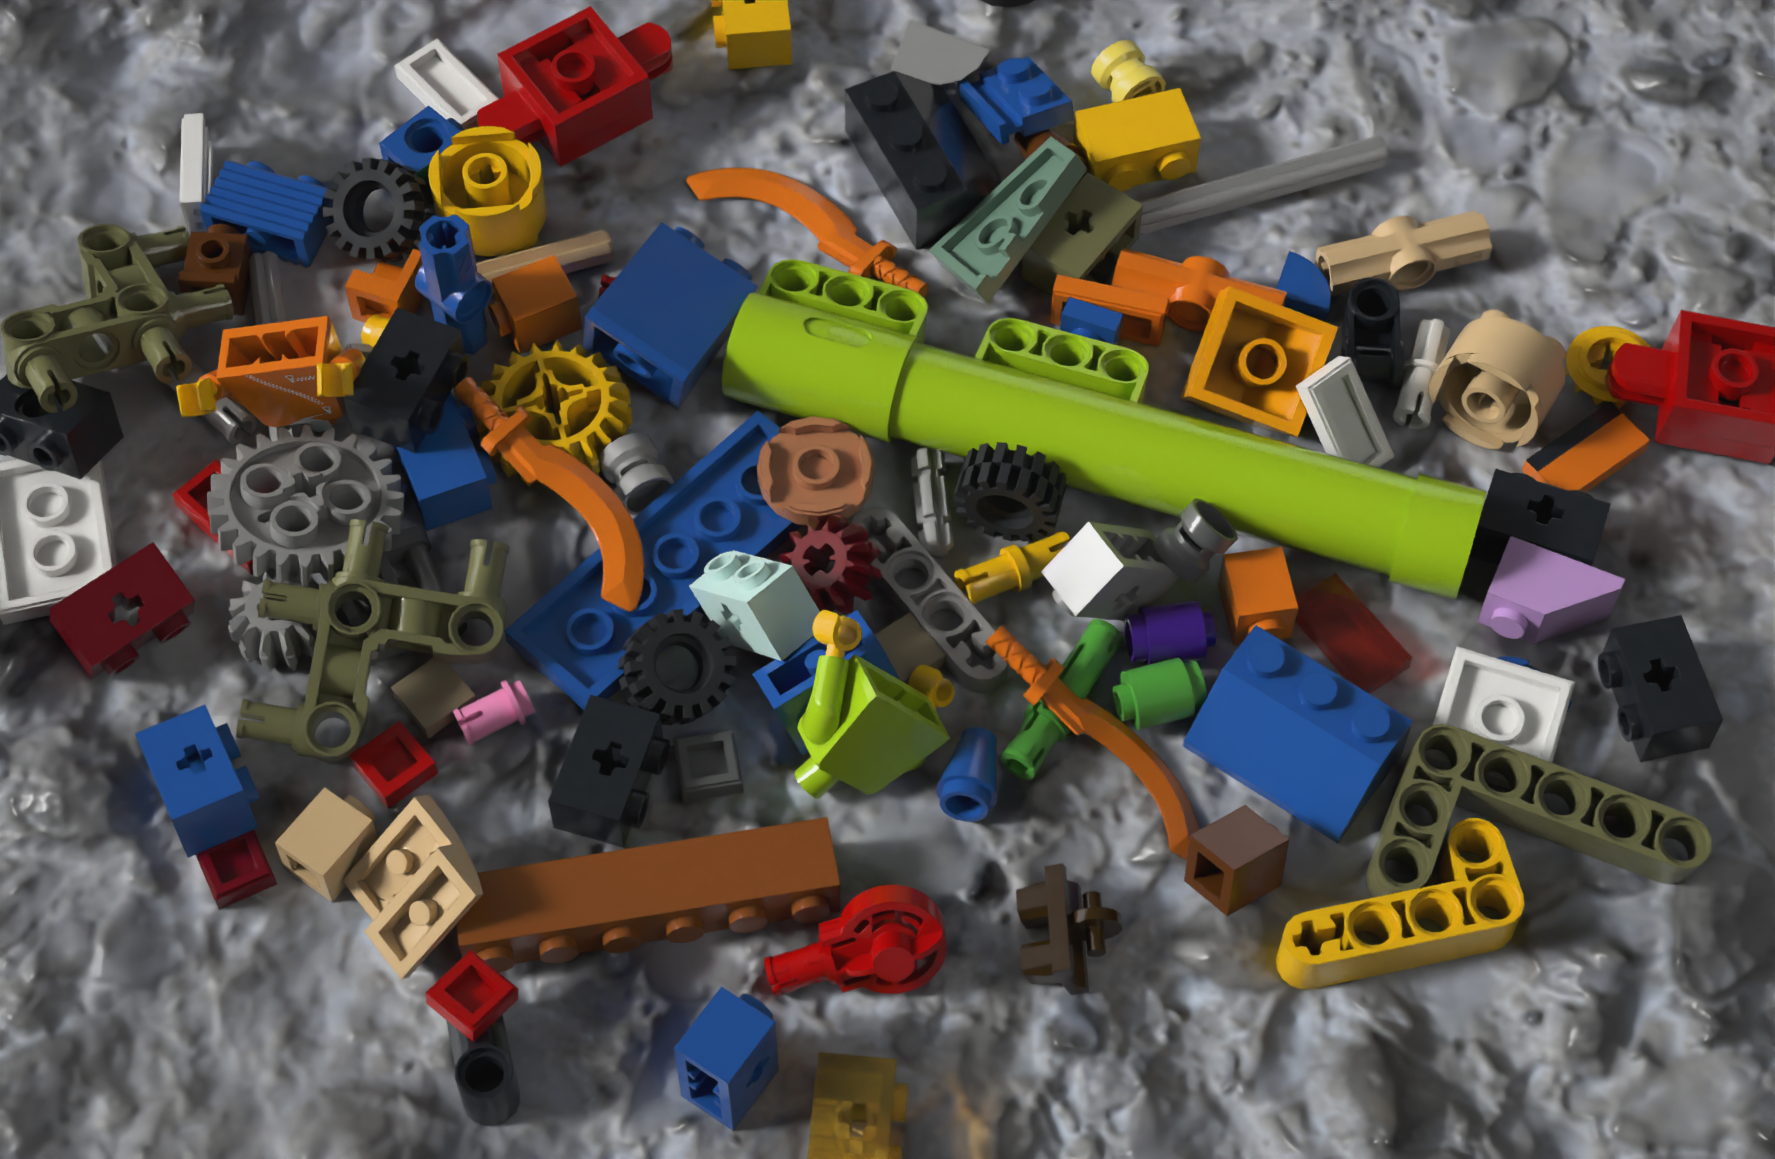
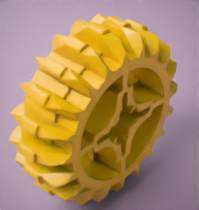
(580, 390)

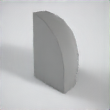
(936, 55)

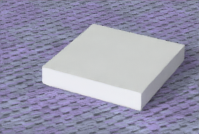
(1503, 705)

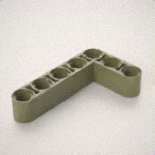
(1526, 810)

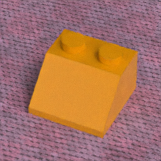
(1255, 359)

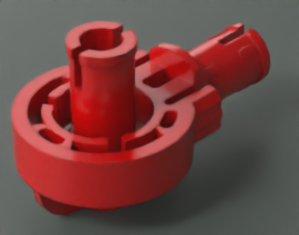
(869, 946)

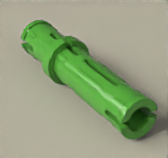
(1041, 725)

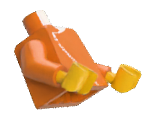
(280, 374)

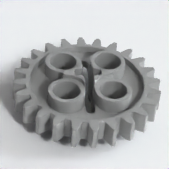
(295, 501)

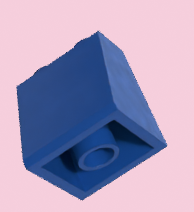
(667, 313)

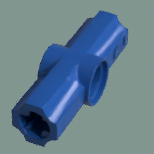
(452, 279)

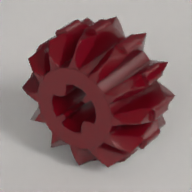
(852, 557)

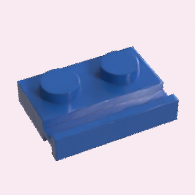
(1016, 99)

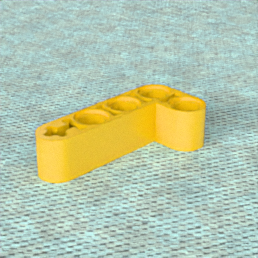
(1394, 918)

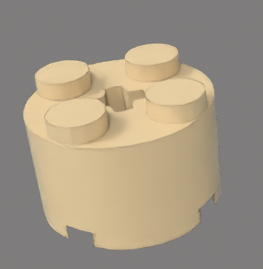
(1498, 381)

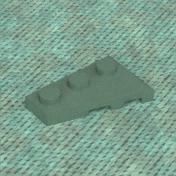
(1008, 220)

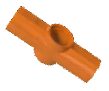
(1188, 285)

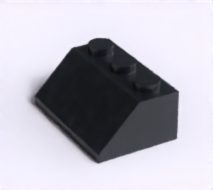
(918, 153)

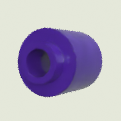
(1169, 632)

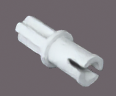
(1424, 359)

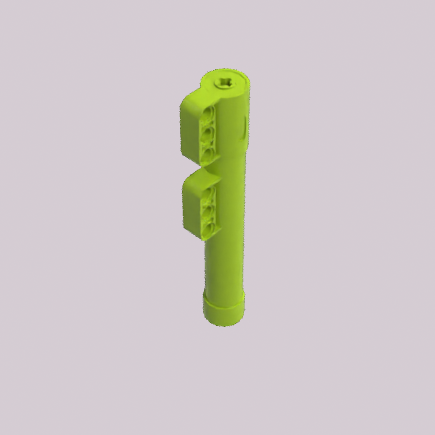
(858, 355)

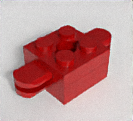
(574, 60)
(1697, 364)

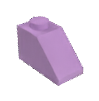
(1546, 594)

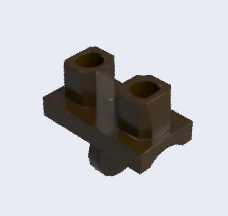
(1059, 905)

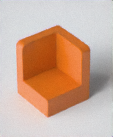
(384, 289)

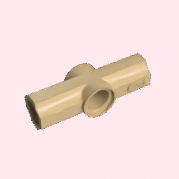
(1406, 251)

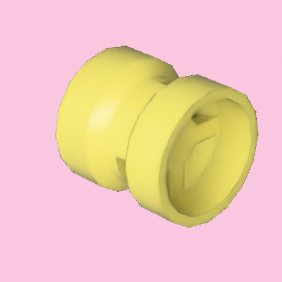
(1124, 72)

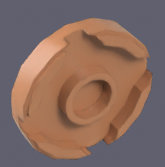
(815, 470)

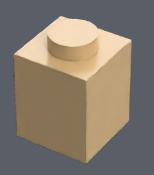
(327, 842)

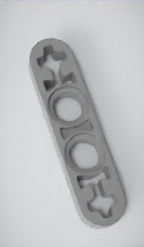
(935, 594)

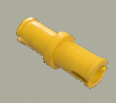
(1010, 570)

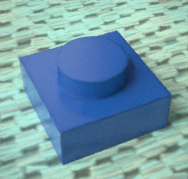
(1091, 321)

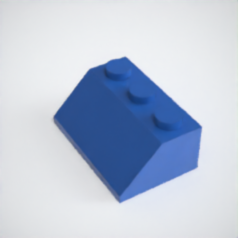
(1297, 733)

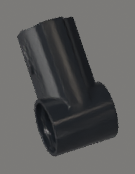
(482, 1060)

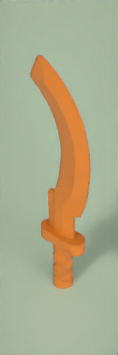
(816, 213)
(575, 483)
(1091, 719)

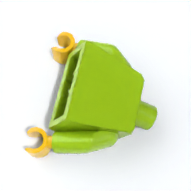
(862, 719)

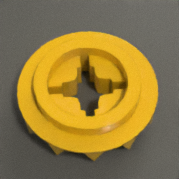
(1586, 356)

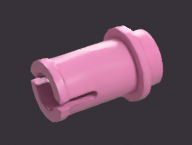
(494, 711)

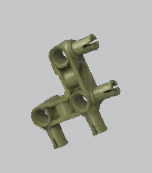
(120, 324)
(343, 654)

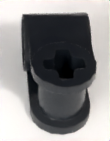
(1374, 341)

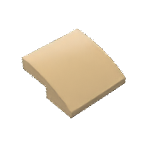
(414, 885)

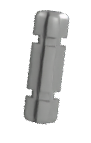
(932, 501)

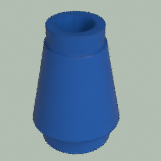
(970, 777)

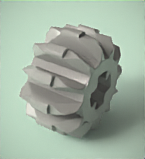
(269, 637)

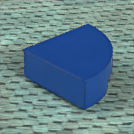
(1305, 287)

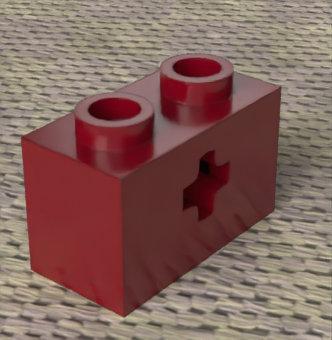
(138, 581)

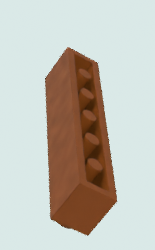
(653, 894)

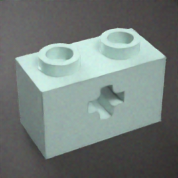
(756, 603)

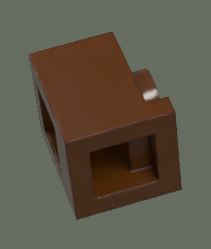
(217, 259)

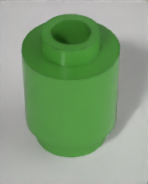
(1159, 693)

